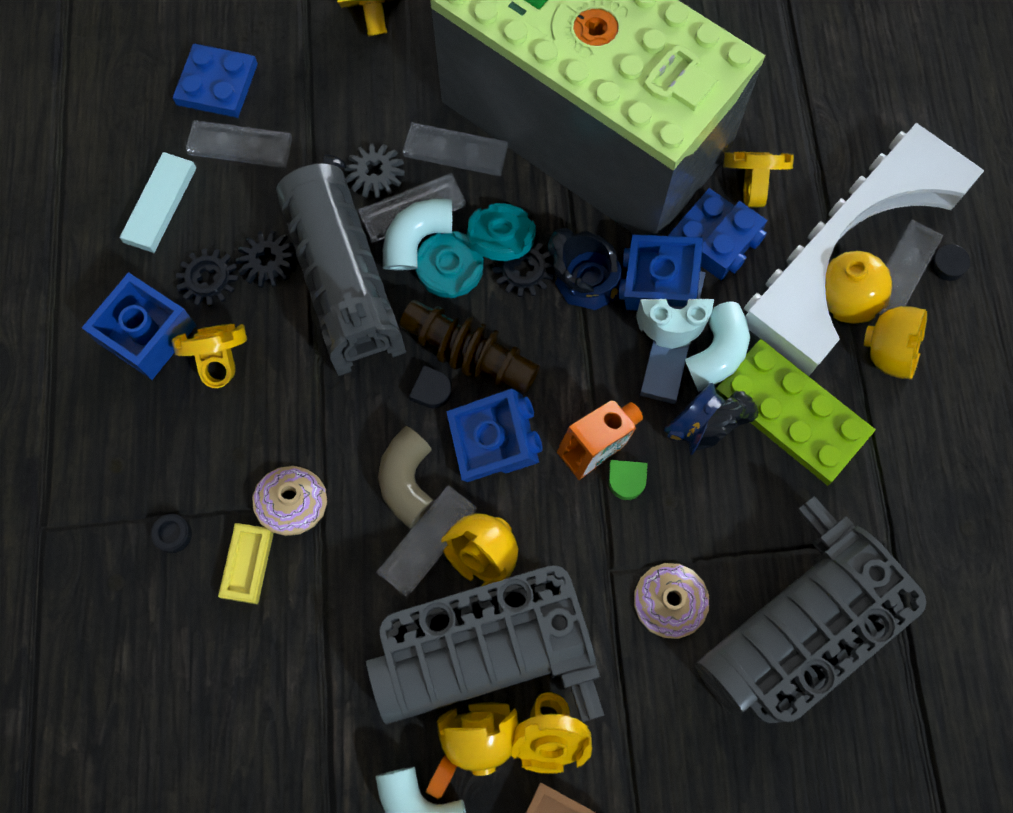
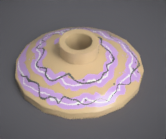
(290, 515)
(658, 614)

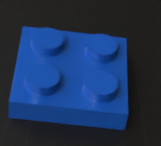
(215, 80)

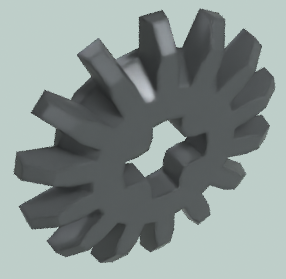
(374, 182)

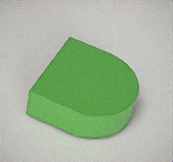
(627, 478)

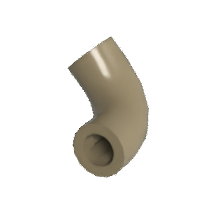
(398, 477)

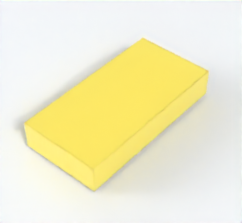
(246, 563)

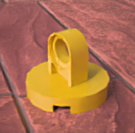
(757, 171)
(209, 346)
(550, 739)

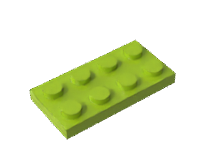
(798, 412)

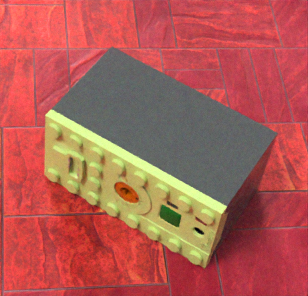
(601, 94)

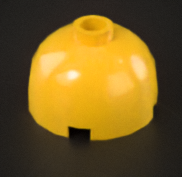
(857, 286)
(897, 340)
(481, 547)
(478, 738)

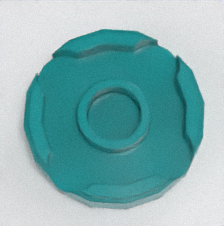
(501, 232)
(448, 265)

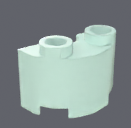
(672, 326)

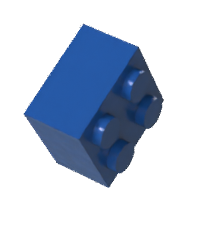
(139, 325)

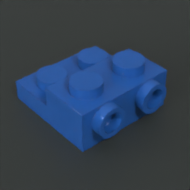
(725, 232)
(661, 270)
(494, 435)

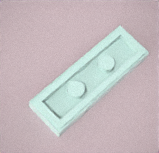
(158, 202)

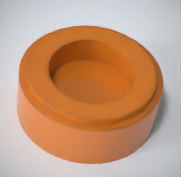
(441, 778)

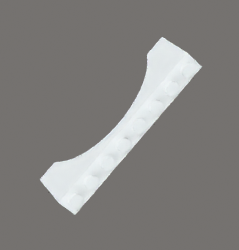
(794, 308)

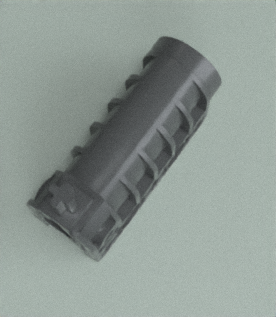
(338, 266)
(811, 618)
(488, 650)

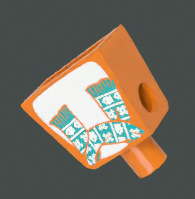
(598, 436)

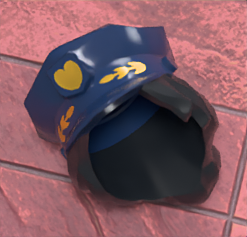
(585, 268)
(711, 418)

